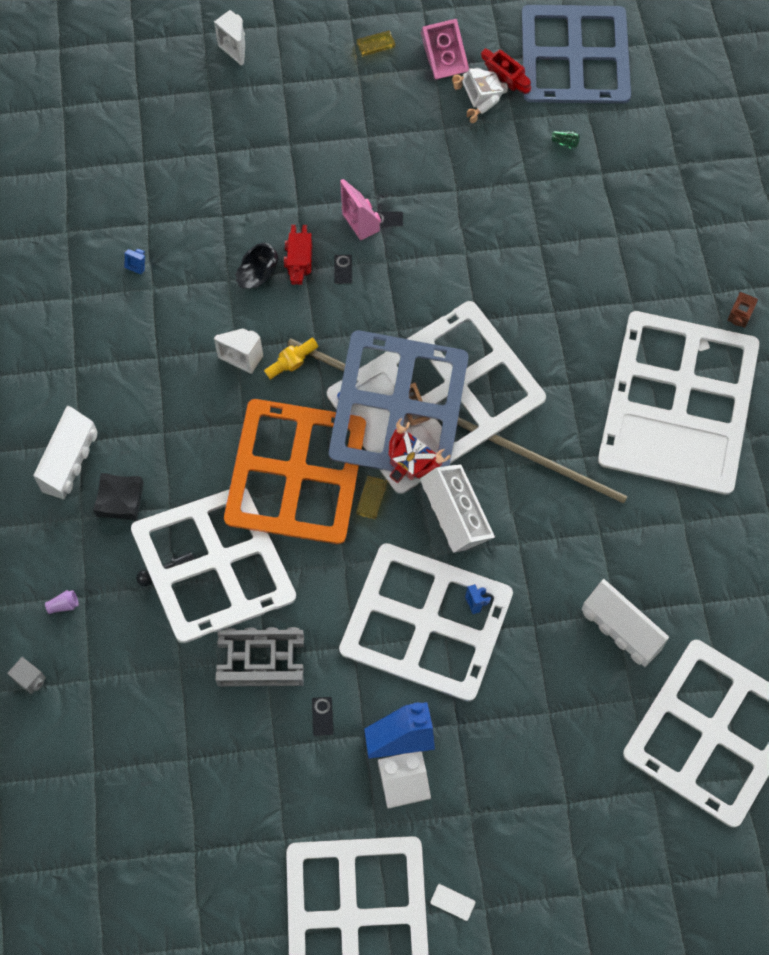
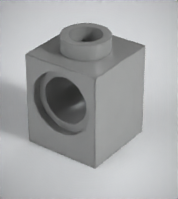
(27, 675)

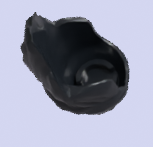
(257, 266)

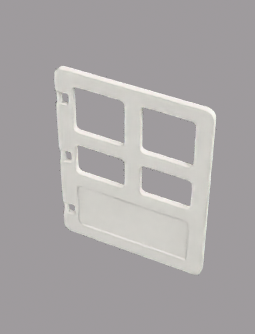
(381, 374)
(671, 442)

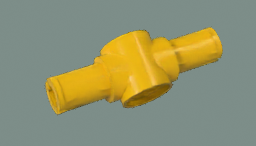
(291, 358)

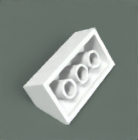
(65, 453)
(456, 507)
(624, 623)

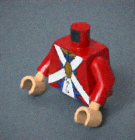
(411, 456)

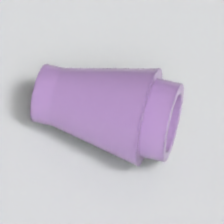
(64, 602)

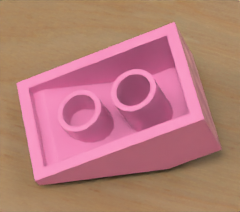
(444, 49)
(358, 212)

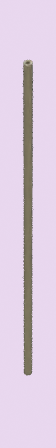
(500, 441)

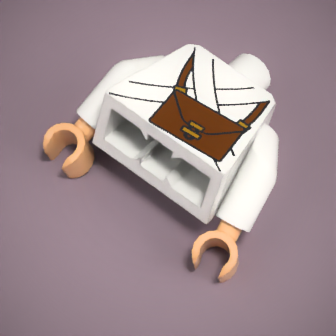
(482, 90)

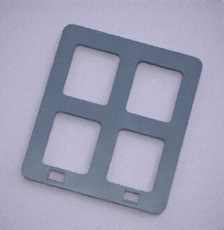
(576, 53)
(399, 402)

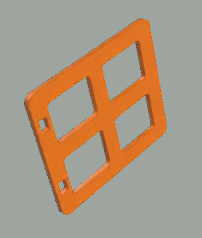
(295, 472)

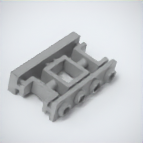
(260, 674)

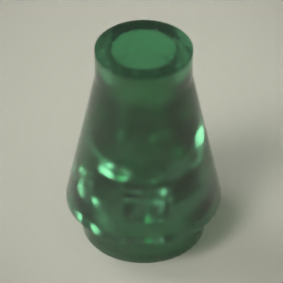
(567, 138)

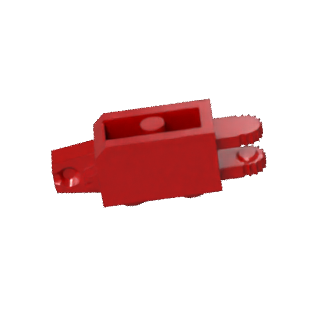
(507, 70)
(299, 254)

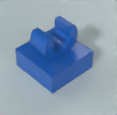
(135, 260)
(474, 598)

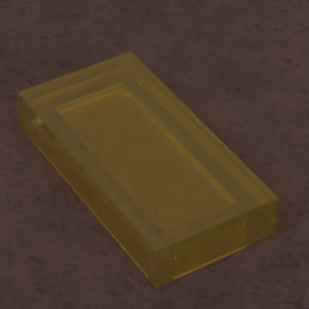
(375, 43)
(371, 497)

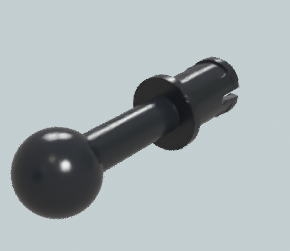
(143, 577)

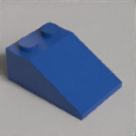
(401, 732)

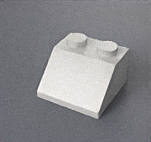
(231, 35)
(240, 349)
(404, 779)

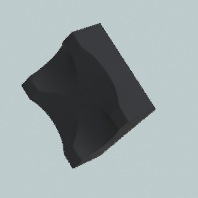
(118, 497)

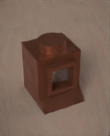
(742, 309)

